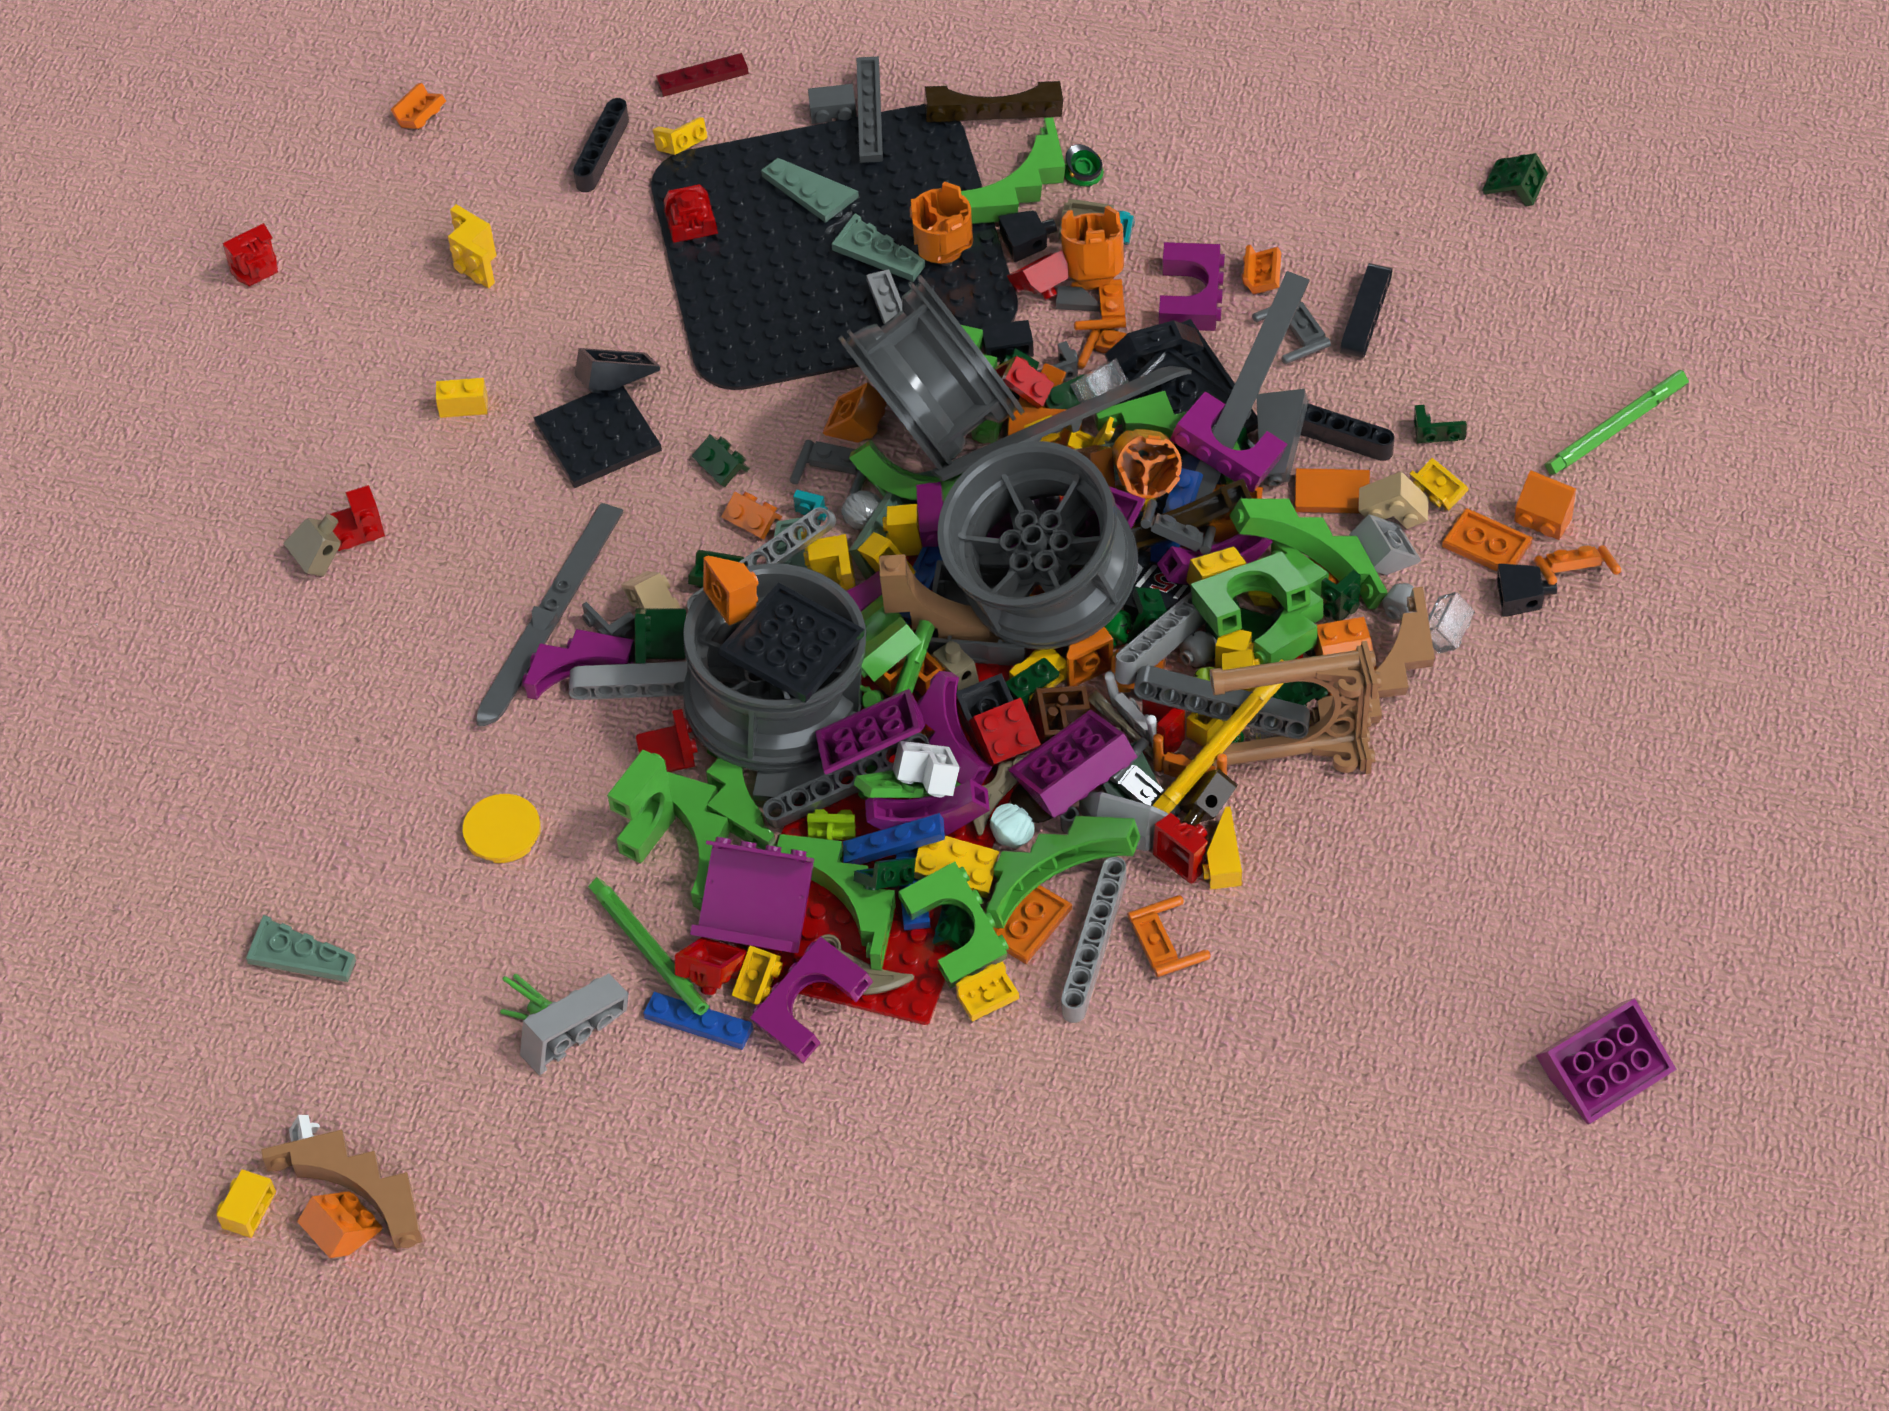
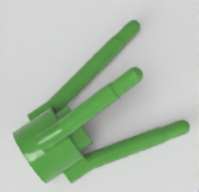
(870, 696)
(536, 1003)

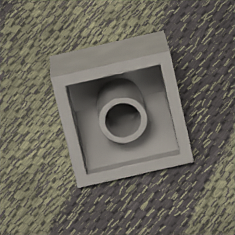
(1385, 545)

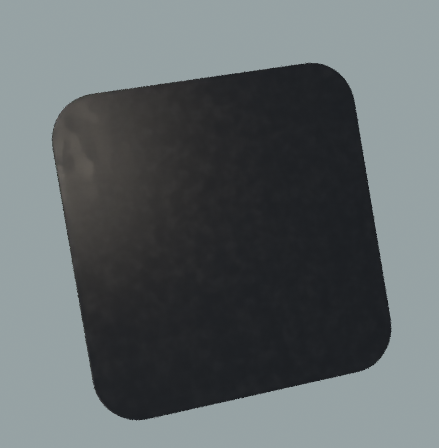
(768, 287)

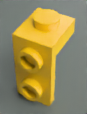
(680, 139)
(1081, 440)

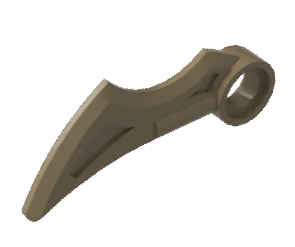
(1106, 709)
(997, 790)
(882, 980)

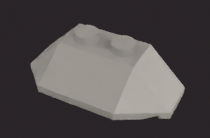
(1107, 805)

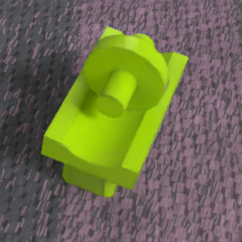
(831, 826)

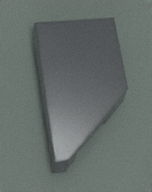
(1075, 299)

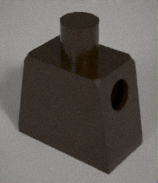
(1207, 797)

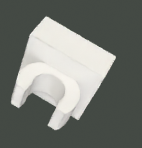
(302, 1128)

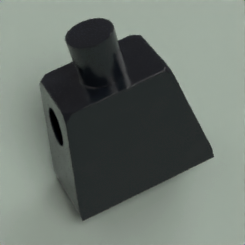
(1025, 233)
(1521, 588)

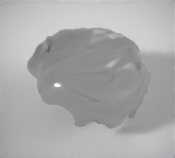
(859, 508)

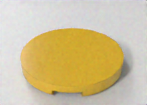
(501, 828)

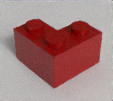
(360, 521)

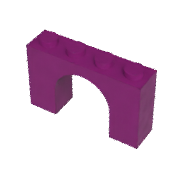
(1200, 262)
(1196, 437)
(930, 502)
(819, 964)

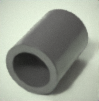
(1068, 818)

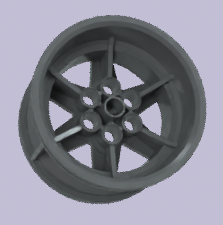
(931, 374)
(1008, 483)
(756, 721)

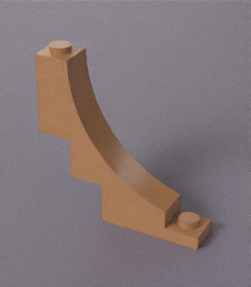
(907, 594)
(1411, 651)
(328, 1159)

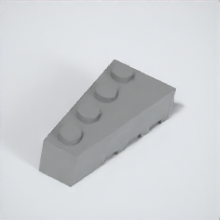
(571, 1021)

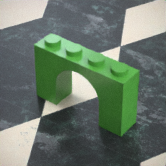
(1270, 574)
(886, 639)
(646, 800)
(950, 887)

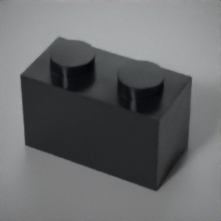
(1005, 337)

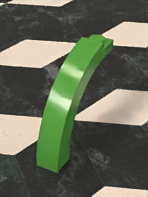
(891, 477)

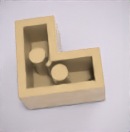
(1394, 497)
(649, 591)

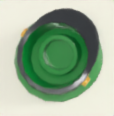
(1083, 166)

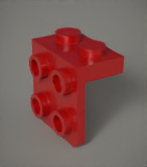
(1025, 380)
(1169, 724)
(671, 743)

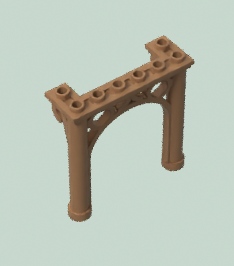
(1350, 681)

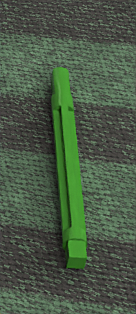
(1617, 422)
(910, 670)
(647, 945)

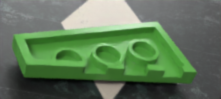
(887, 786)

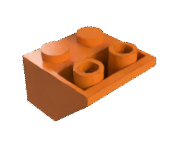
(338, 1223)

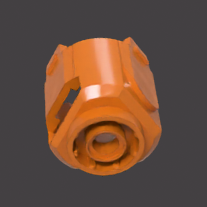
(942, 223)
(1093, 246)
(1156, 472)

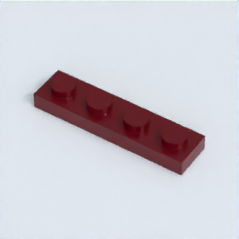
(702, 74)

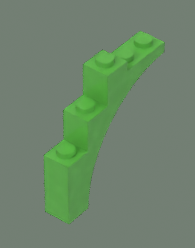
(1052, 853)

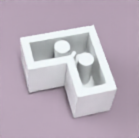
(927, 764)

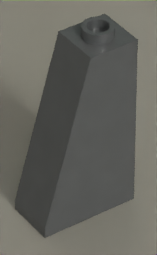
(1283, 416)

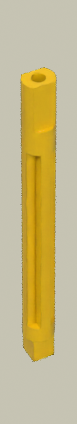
(1215, 746)

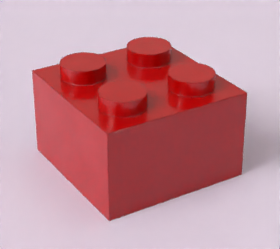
(1004, 732)

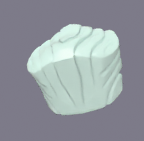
(1011, 825)

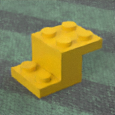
(472, 246)
(831, 558)

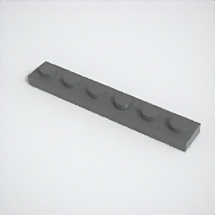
(869, 109)

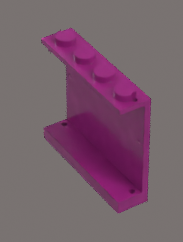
(755, 895)

